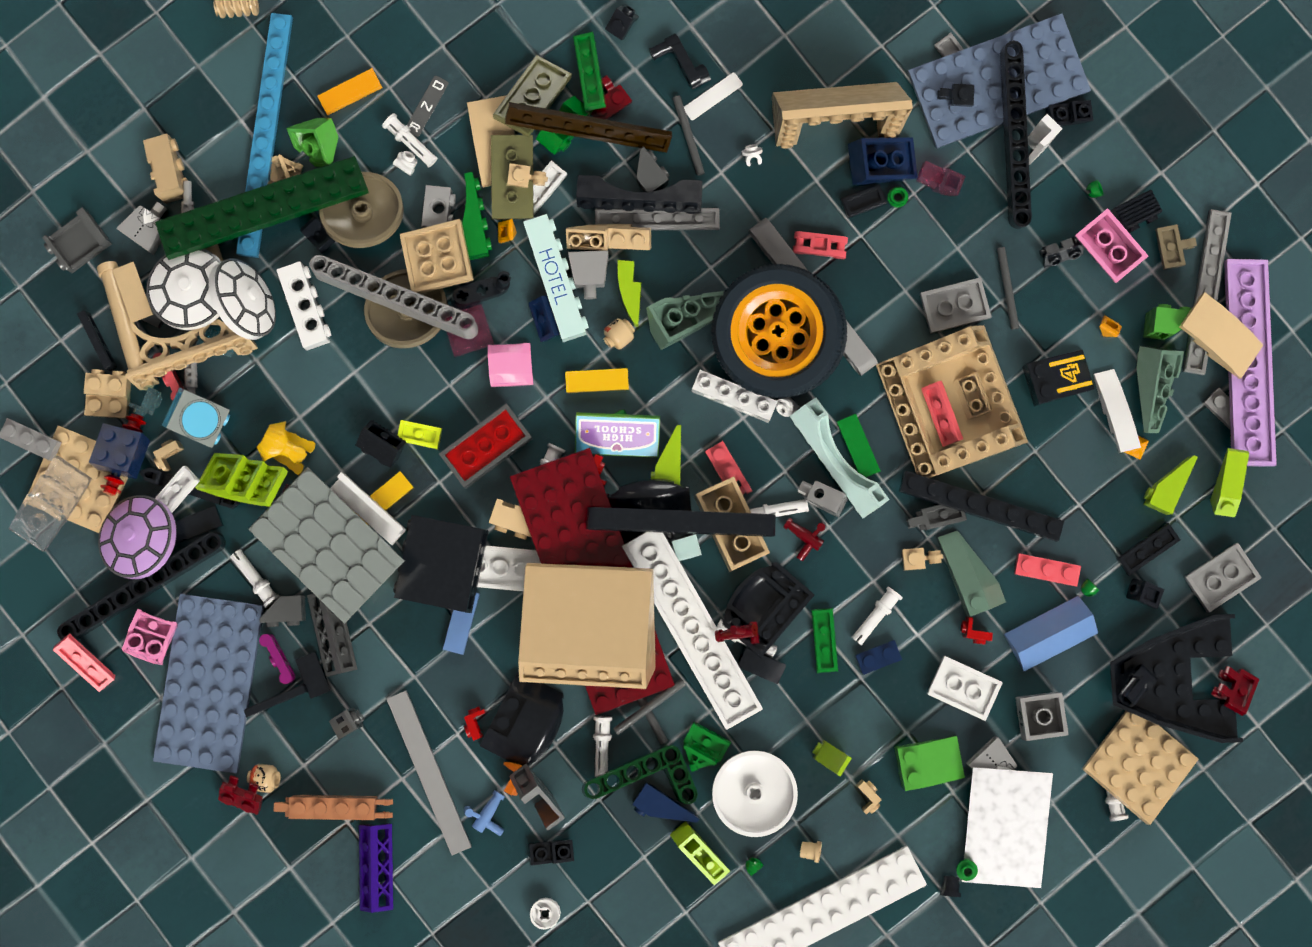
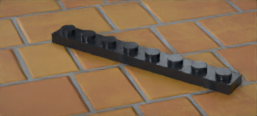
(981, 506)

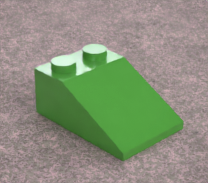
(929, 763)

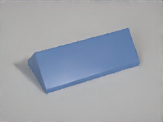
(1051, 633)

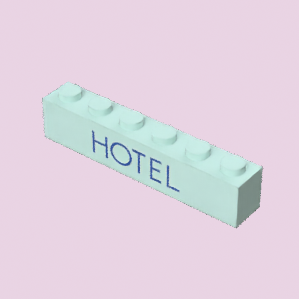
(554, 277)

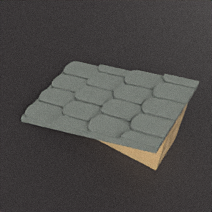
(326, 545)

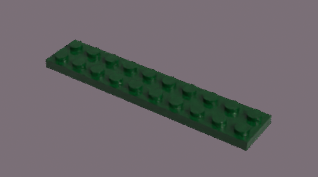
(261, 208)

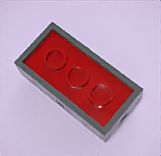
(485, 446)

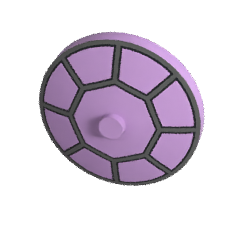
(137, 537)

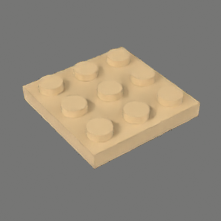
(436, 256)

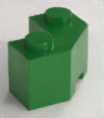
(556, 142)

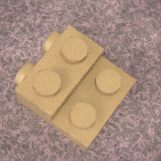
(107, 394)

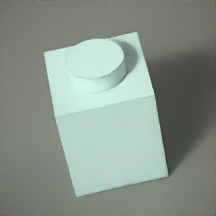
(686, 547)

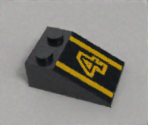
(1058, 377)

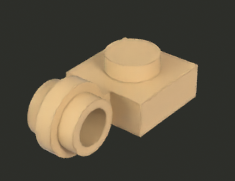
(520, 175)
(915, 558)

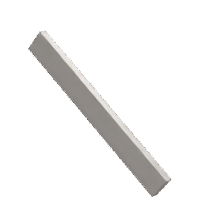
(1208, 280)
(429, 772)

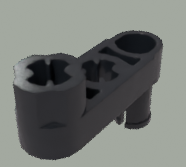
(694, 76)
(494, 288)

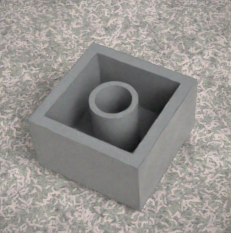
(1041, 716)

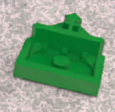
(704, 747)

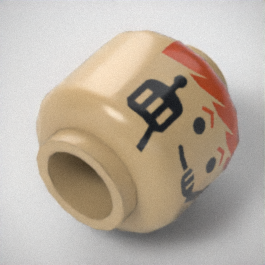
(618, 333)
(265, 776)

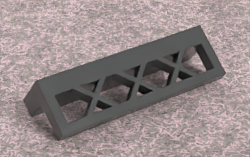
(338, 636)

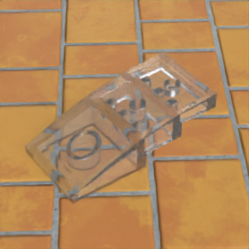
(50, 503)

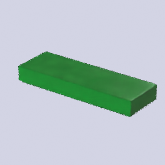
(858, 446)
(824, 640)

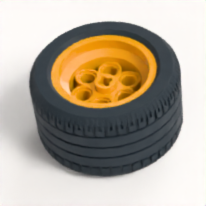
(752, 298)

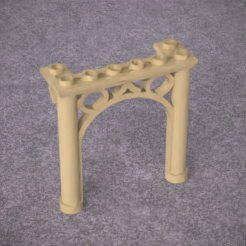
(143, 370)

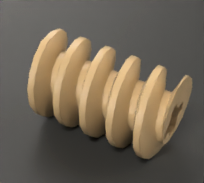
(236, 7)

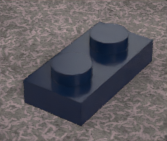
(544, 318)
(878, 657)

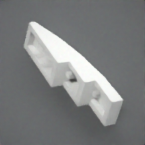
(1117, 410)

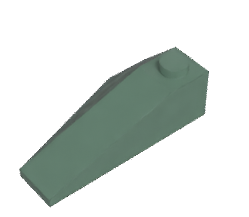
(680, 317)
(1156, 375)
(972, 579)

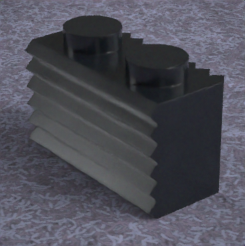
(1137, 210)
(380, 443)

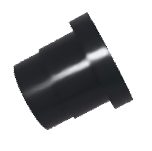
(950, 886)

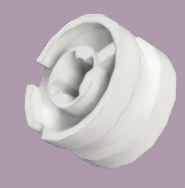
(545, 922)

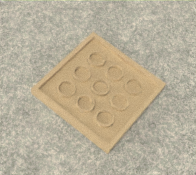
(94, 503)
(1140, 765)

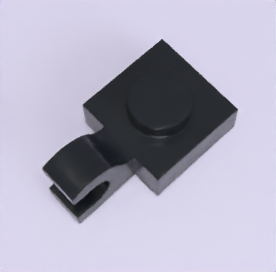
(960, 95)

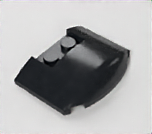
(651, 494)
(770, 599)
(525, 722)

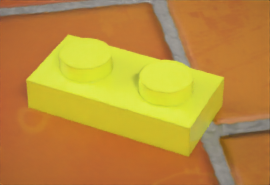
(420, 434)

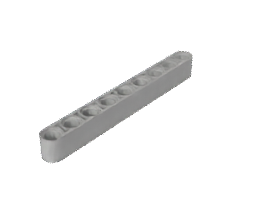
(780, 253)
(399, 303)

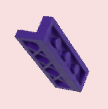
(368, 867)

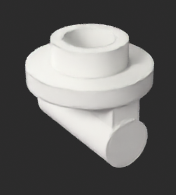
(406, 162)
(786, 406)

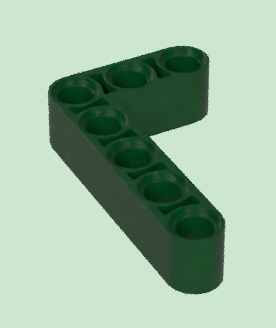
(642, 772)

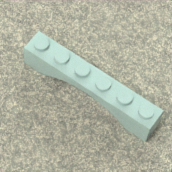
(814, 425)

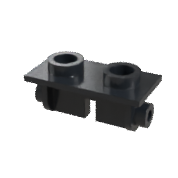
(1053, 255)

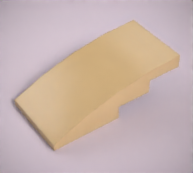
(482, 128)
(1221, 335)

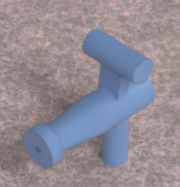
(483, 819)

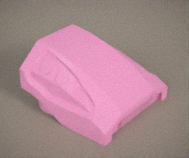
(510, 365)
(146, 633)

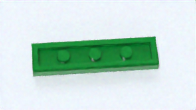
(589, 71)

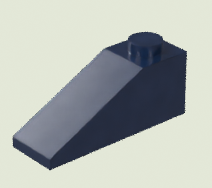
(659, 805)

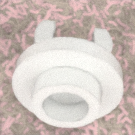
(752, 151)

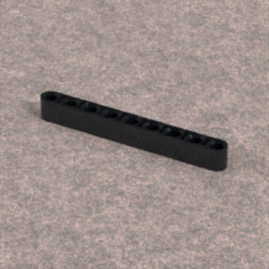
(1020, 126)
(680, 521)
(132, 591)

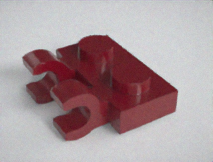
(615, 100)
(1241, 691)
(246, 800)

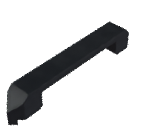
(162, 478)

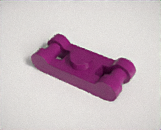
(278, 658)

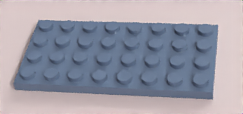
(1050, 72)
(208, 683)

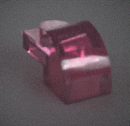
(940, 180)

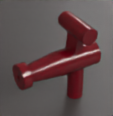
(811, 539)
(739, 632)

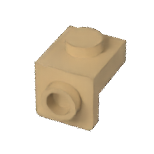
(168, 449)
(869, 790)

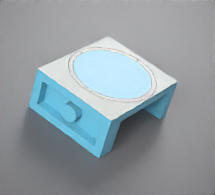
(196, 418)

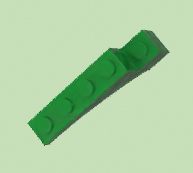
(473, 223)

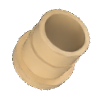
(811, 850)

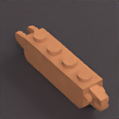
(333, 807)

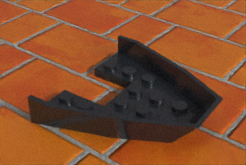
(1171, 698)

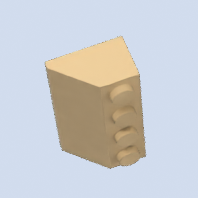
(734, 549)

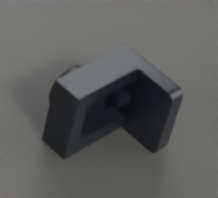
(621, 21)
(316, 234)

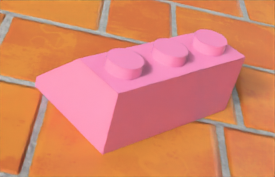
(1111, 245)

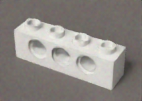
(289, 277)
(734, 396)

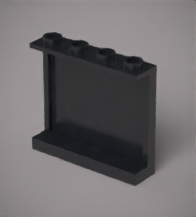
(441, 564)

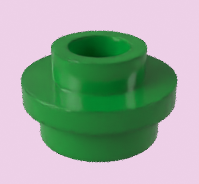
(900, 191)
(967, 864)

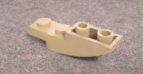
(607, 236)

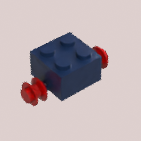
(120, 452)

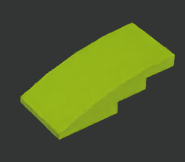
(241, 479)

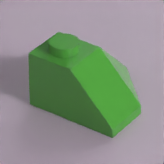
(316, 139)

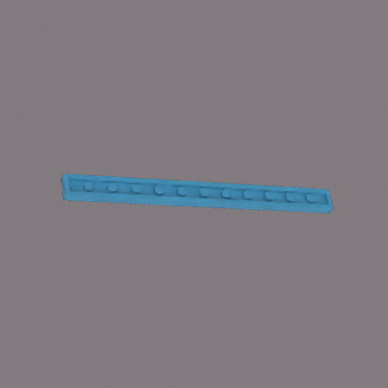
(267, 118)

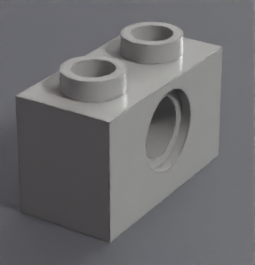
(437, 196)

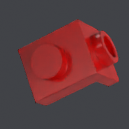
(978, 637)
(472, 728)

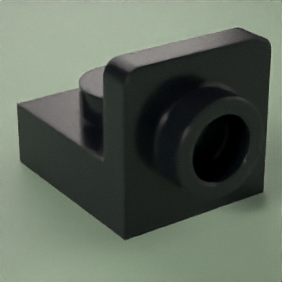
(1145, 593)

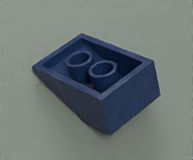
(882, 160)

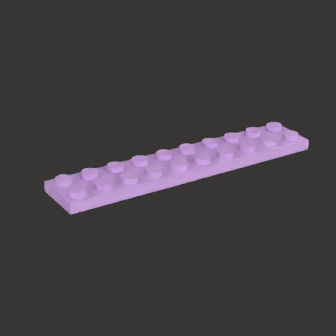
(1252, 395)

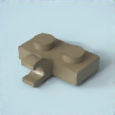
(1172, 247)

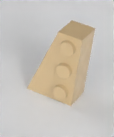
(165, 167)
(509, 517)

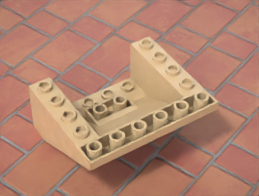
(882, 101)
(975, 392)
(587, 626)

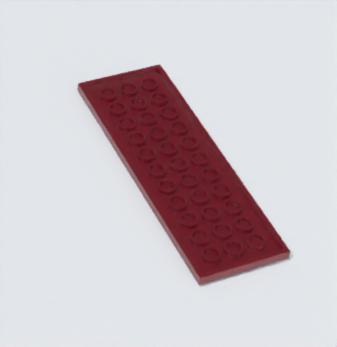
(555, 510)

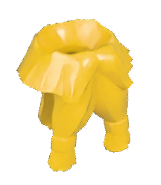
(285, 447)

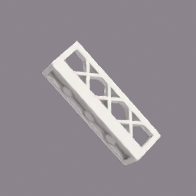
(1042, 136)
(368, 509)

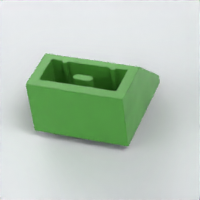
(1164, 321)

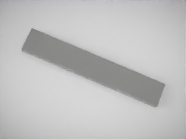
(660, 220)

